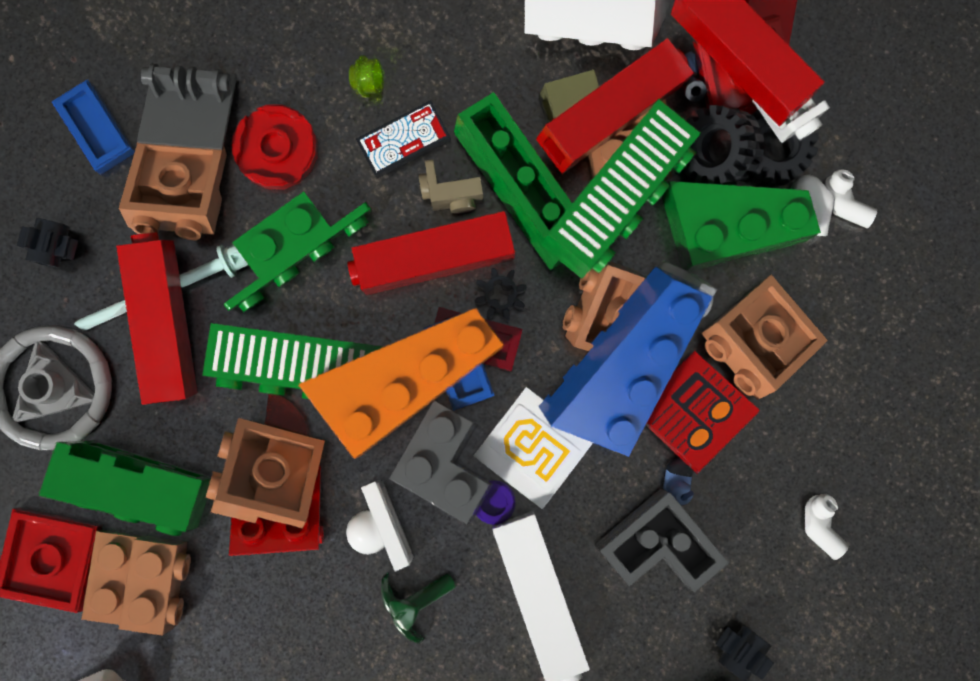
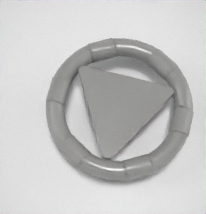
(52, 386)

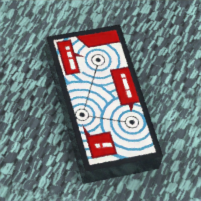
(403, 139)

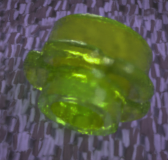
(366, 76)

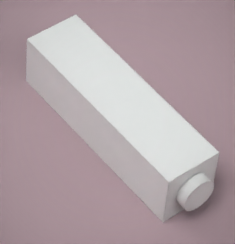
(540, 598)

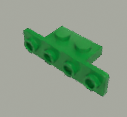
(285, 241)

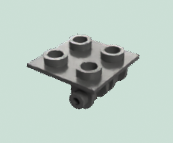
(186, 107)

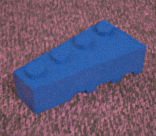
(629, 364)

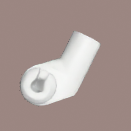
(821, 199)
(844, 203)
(818, 524)

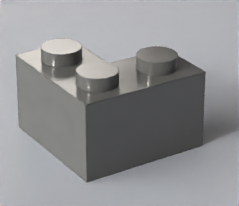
(432, 469)
(659, 532)

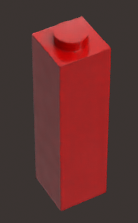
(750, 54)
(614, 105)
(431, 253)
(156, 319)

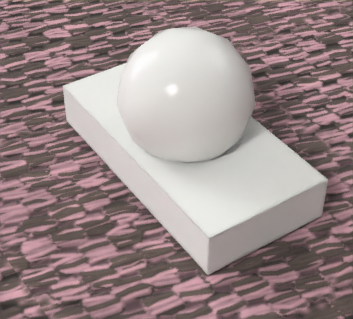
(379, 527)

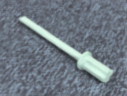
(228, 259)

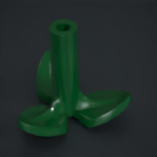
(406, 611)

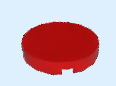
(275, 147)

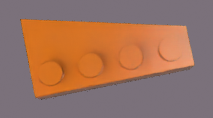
(391, 385)

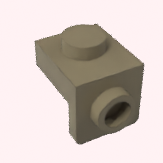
(457, 195)

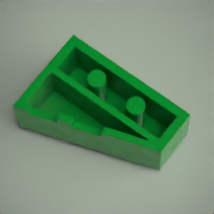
(735, 222)
(126, 485)

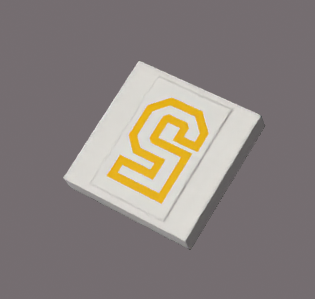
(530, 451)

